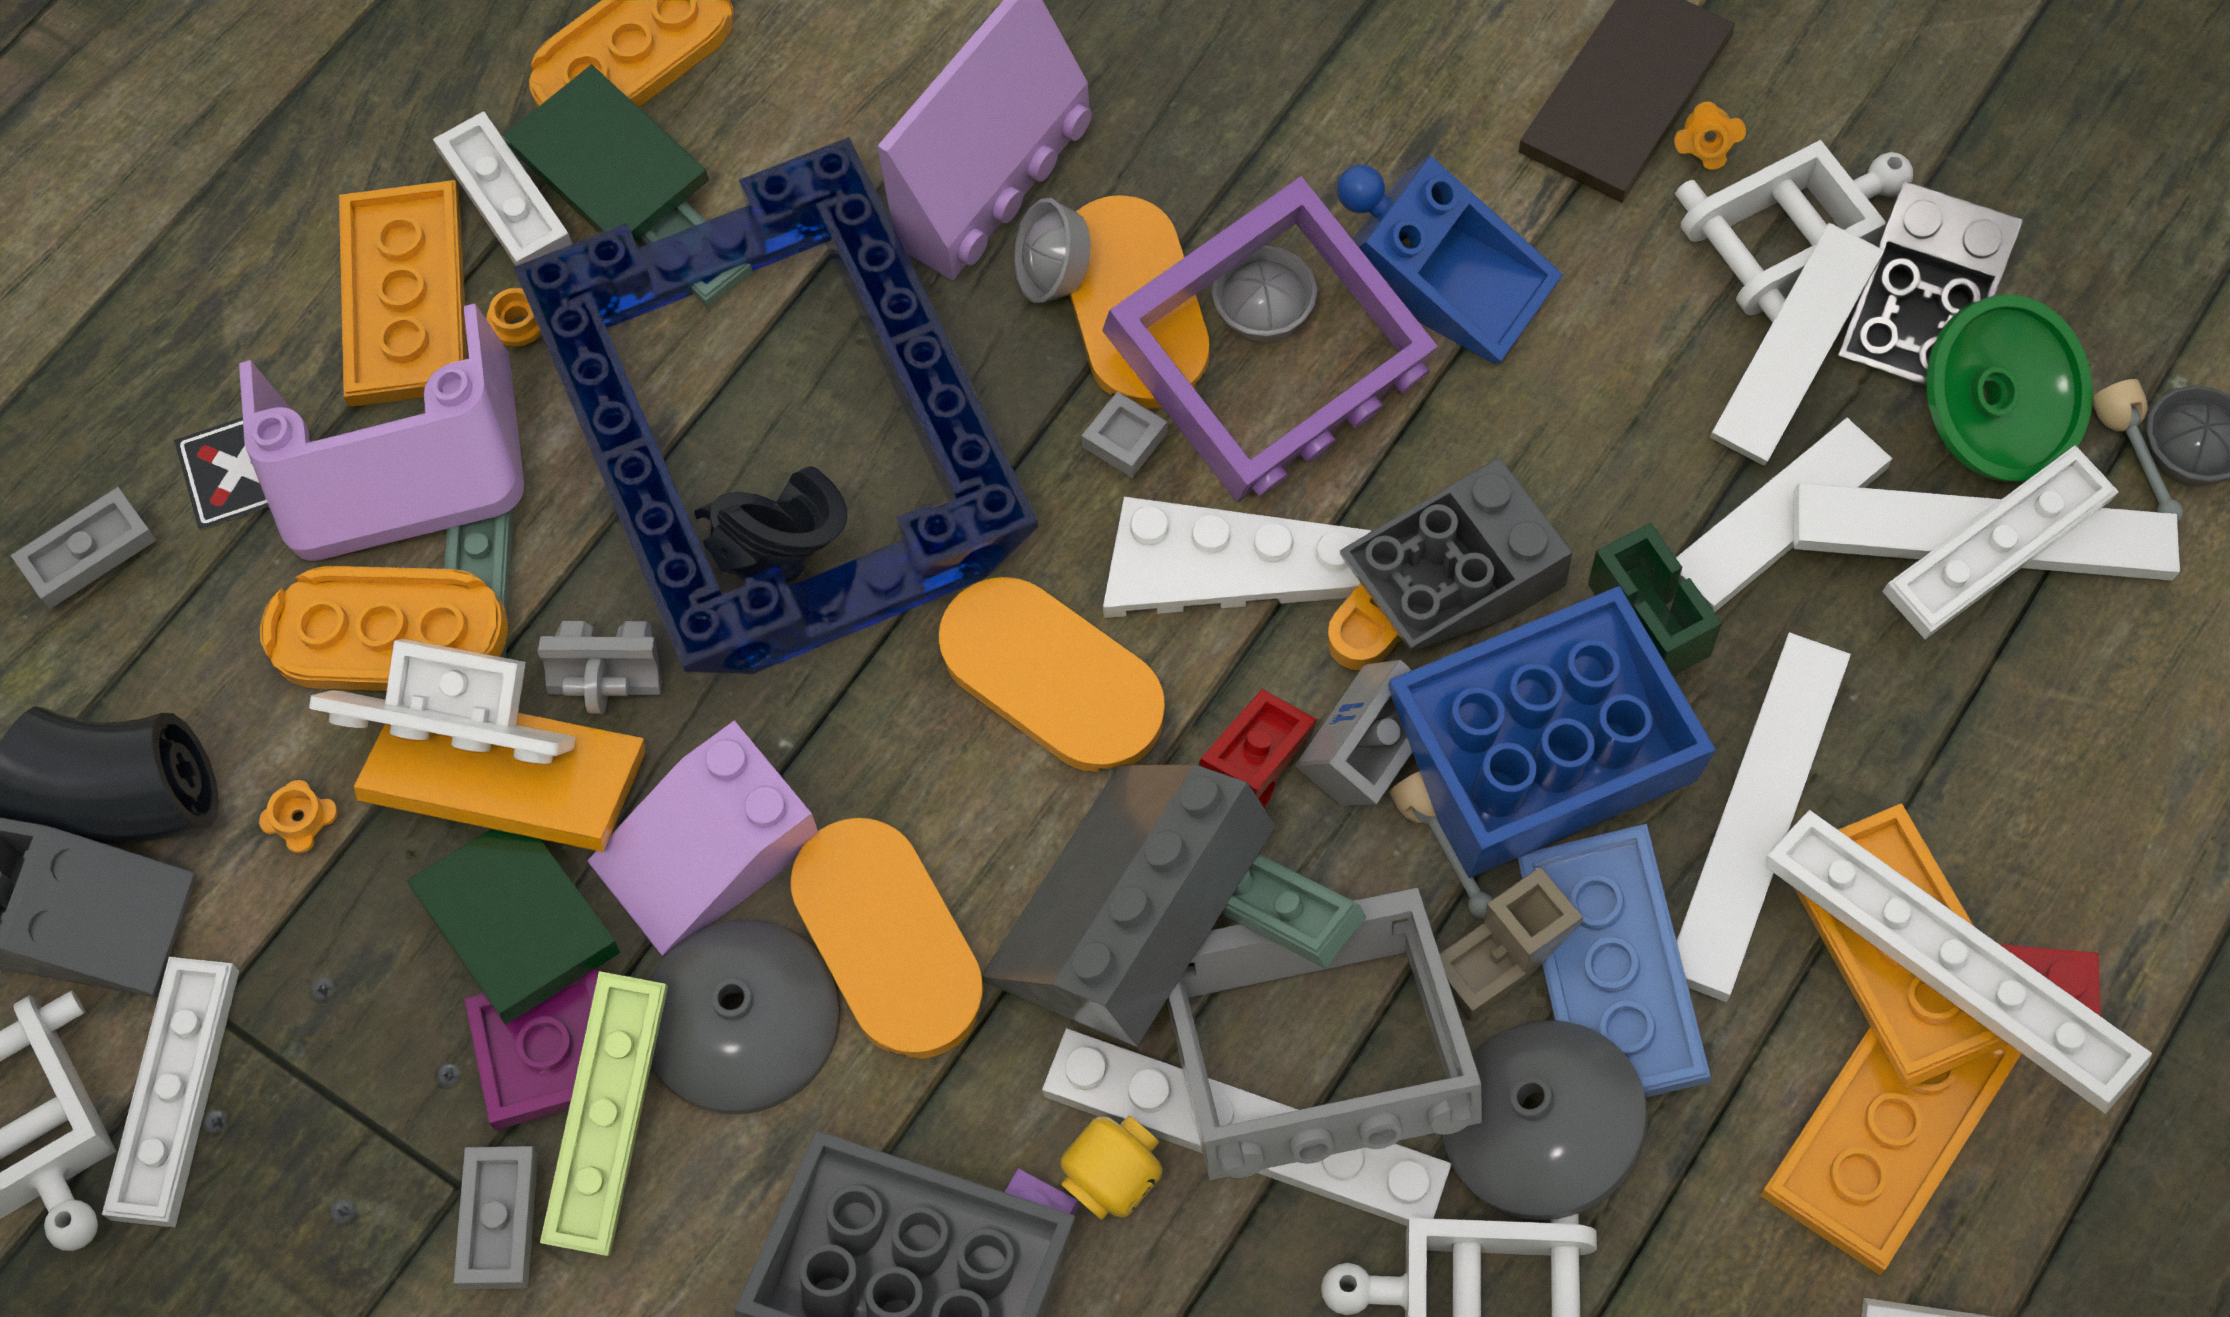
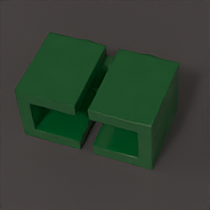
(1649, 578)

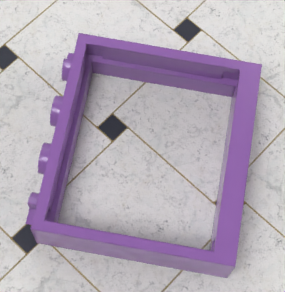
(1294, 204)

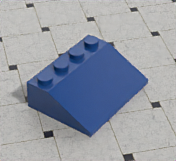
(1548, 730)

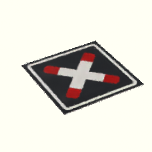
(219, 474)

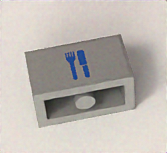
(1360, 741)

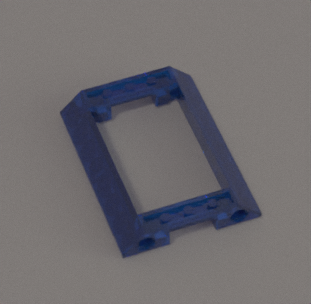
(785, 212)

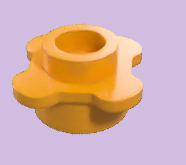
(1704, 119)
(285, 803)

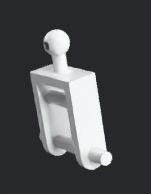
(1782, 183)
(44, 1173)
(1467, 1239)

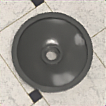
(767, 1045)
(1569, 1147)

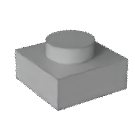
(1124, 434)

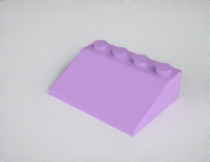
(983, 136)

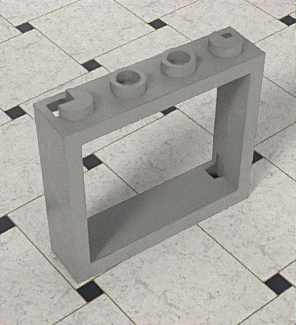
(1242, 957)

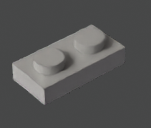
(83, 548)
(496, 1218)

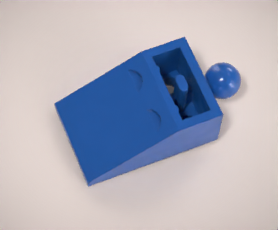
(1464, 263)

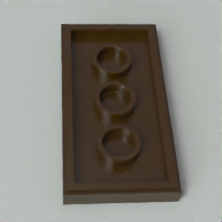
(1626, 92)

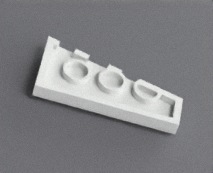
(1203, 556)

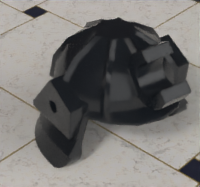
(762, 533)

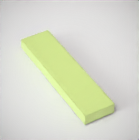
(604, 1114)

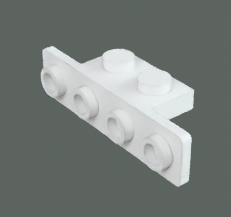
(449, 695)

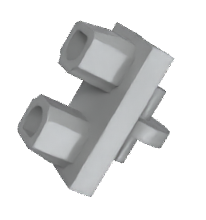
(601, 666)

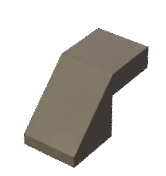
(1511, 944)

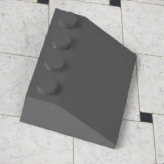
(1133, 896)
(901, 1242)

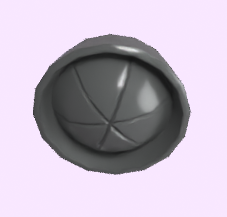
(2191, 435)

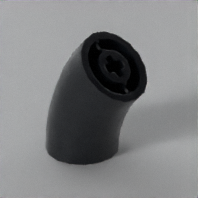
(107, 777)

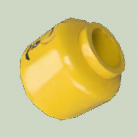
(1111, 1166)

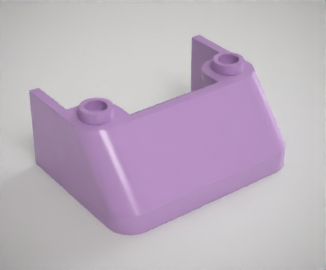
(397, 476)

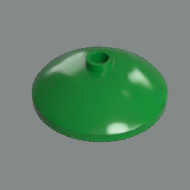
(2032, 380)

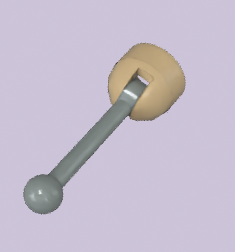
(2124, 409)
(1414, 803)

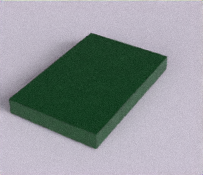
(606, 156)
(513, 920)

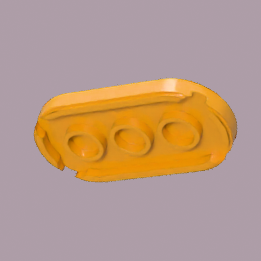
(633, 44)
(1128, 249)
(343, 622)
(1052, 674)
(887, 938)

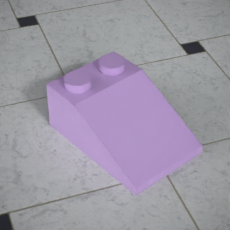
(704, 839)

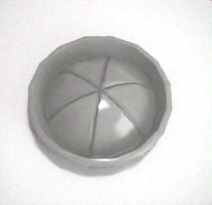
(1051, 251)
(1266, 295)

